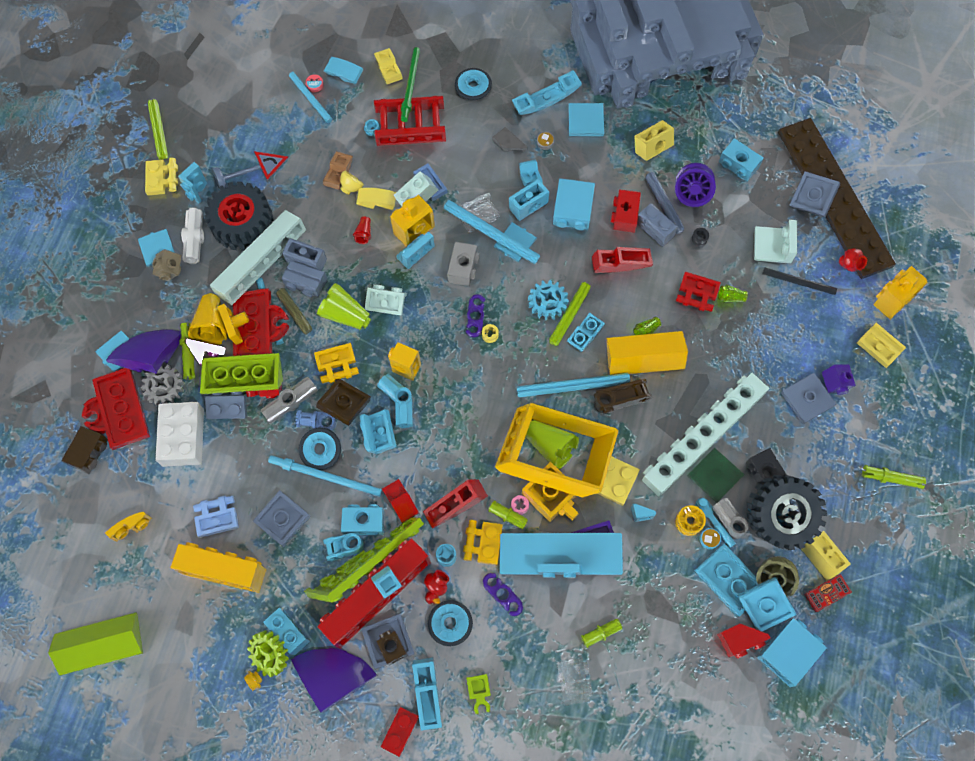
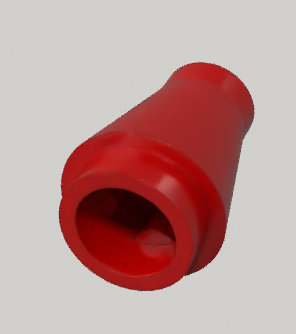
(363, 231)

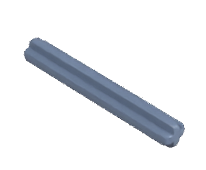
(664, 201)

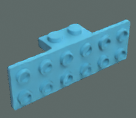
(561, 554)

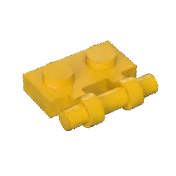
(333, 358)
(489, 543)

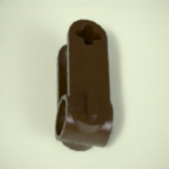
(622, 396)

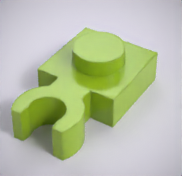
(479, 689)

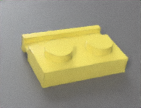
(881, 345)

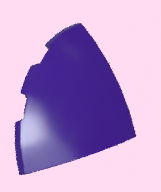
(146, 350)
(331, 675)

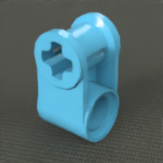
(339, 547)

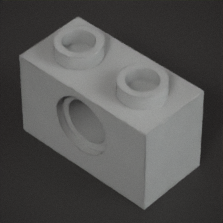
(463, 254)

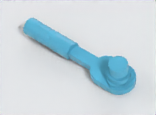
(706, 507)

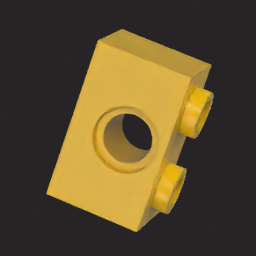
(404, 361)

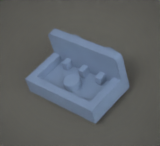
(226, 405)

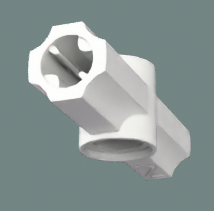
(192, 236)

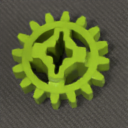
(268, 653)

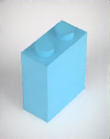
(573, 204)
(792, 652)

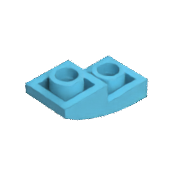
(345, 70)
(586, 332)

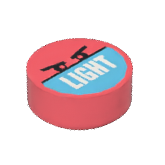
(314, 83)

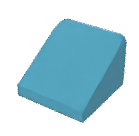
(642, 513)
(386, 582)

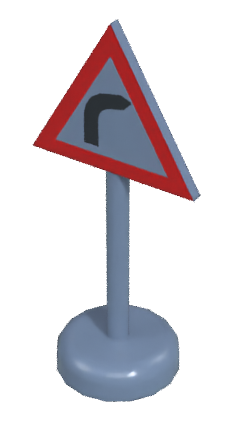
(267, 162)

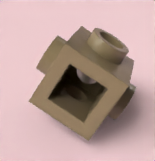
(166, 265)

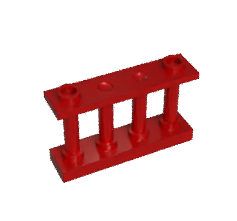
(410, 135)

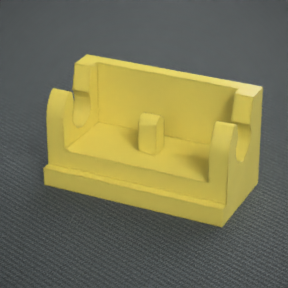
(826, 556)

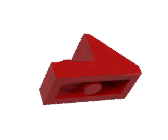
(400, 501)

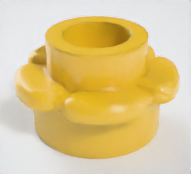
(253, 680)

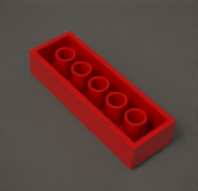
(366, 599)

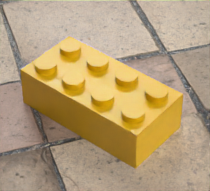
(219, 568)

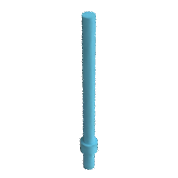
(289, 464)

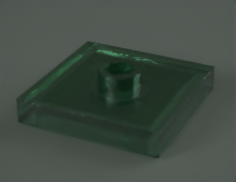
(715, 475)

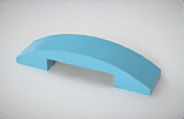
(548, 96)

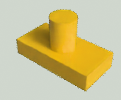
(232, 322)

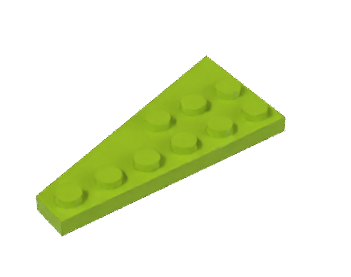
(363, 563)

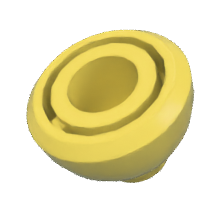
(350, 183)

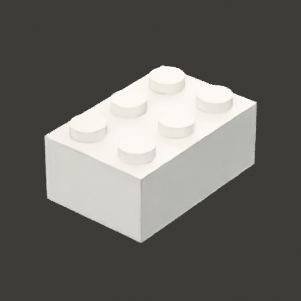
(180, 434)

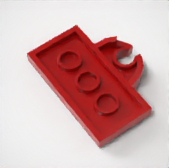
(261, 328)
(117, 409)

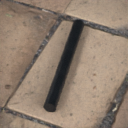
(800, 281)

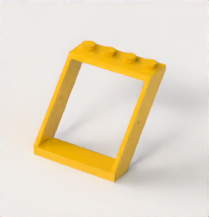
(597, 463)

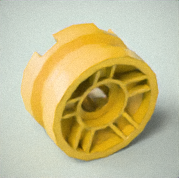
(690, 512)

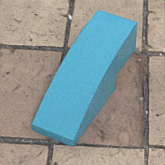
(427, 693)

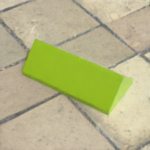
(241, 373)
(96, 644)

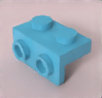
(377, 432)

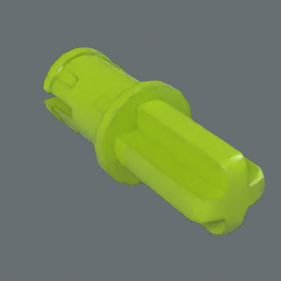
(508, 515)
(601, 632)

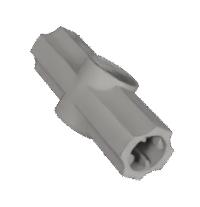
(298, 392)

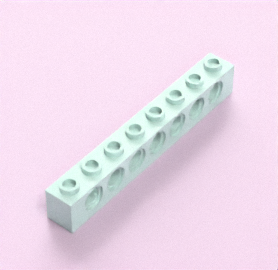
(751, 386)

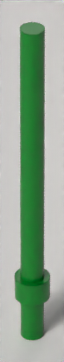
(406, 104)

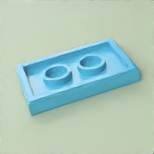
(727, 577)

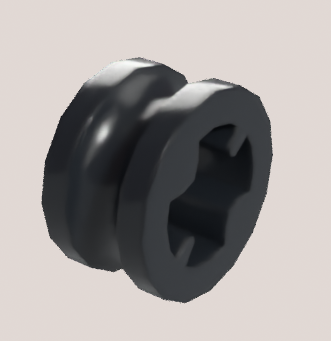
(696, 233)

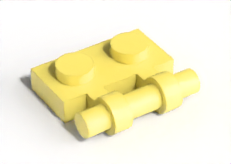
(155, 176)

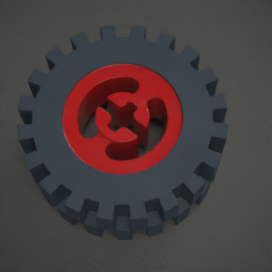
(230, 204)

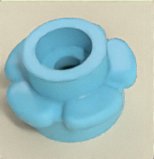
(371, 124)

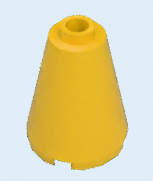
(207, 322)

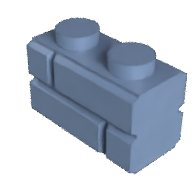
(656, 225)
(304, 254)
(304, 279)

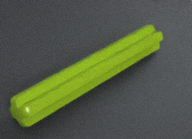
(157, 129)
(569, 314)

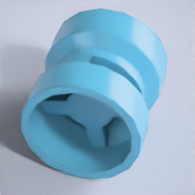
(443, 553)

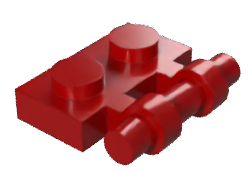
(698, 286)

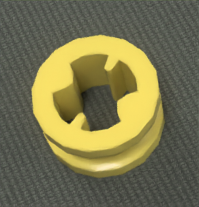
(494, 337)

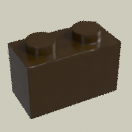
(85, 450)

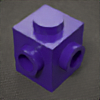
(838, 379)

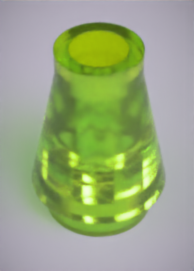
(731, 294)
(647, 327)

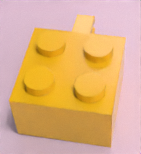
(412, 220)
(899, 291)
(548, 500)

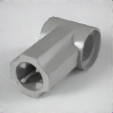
(729, 517)

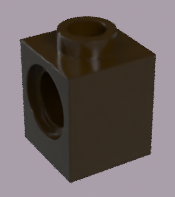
(395, 656)

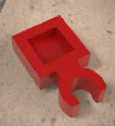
(265, 393)

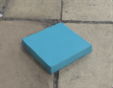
(586, 119)
(767, 604)

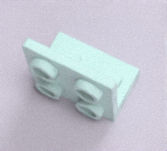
(776, 243)

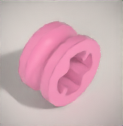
(520, 498)

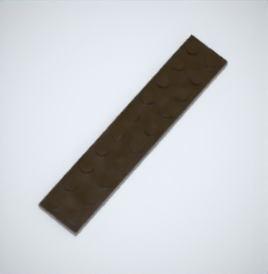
(846, 213)

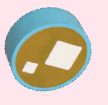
(710, 538)

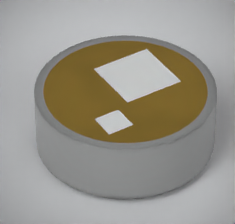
(545, 140)

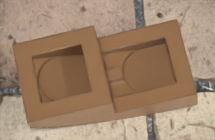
(338, 164)

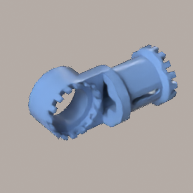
(313, 419)

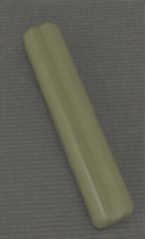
(294, 311)

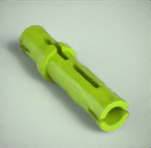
(187, 356)
(885, 475)

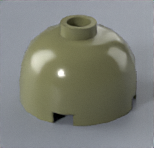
(783, 570)

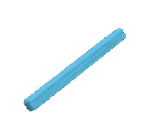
(491, 231)
(573, 385)

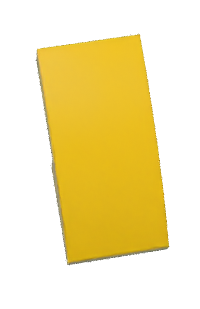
(136, 522)

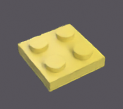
(618, 481)

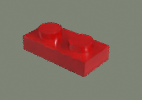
(399, 731)

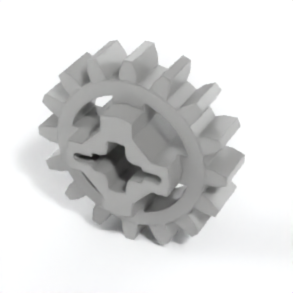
(162, 394)

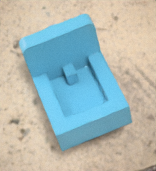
(529, 172)

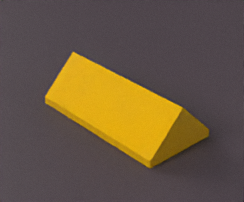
(647, 353)

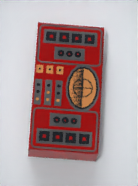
(827, 593)

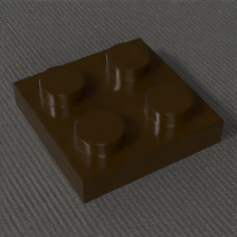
(343, 402)

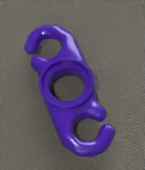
(475, 308)
(512, 598)

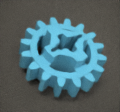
(553, 305)

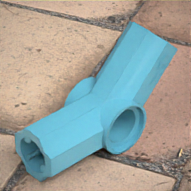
(403, 409)

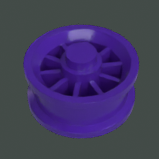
(695, 184)

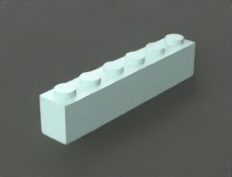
(257, 258)

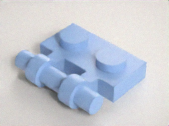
(218, 521)

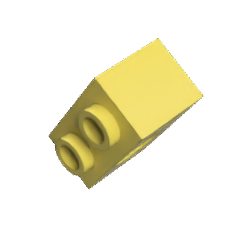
(654, 140)

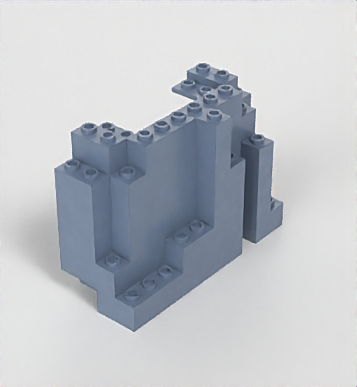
(646, 40)

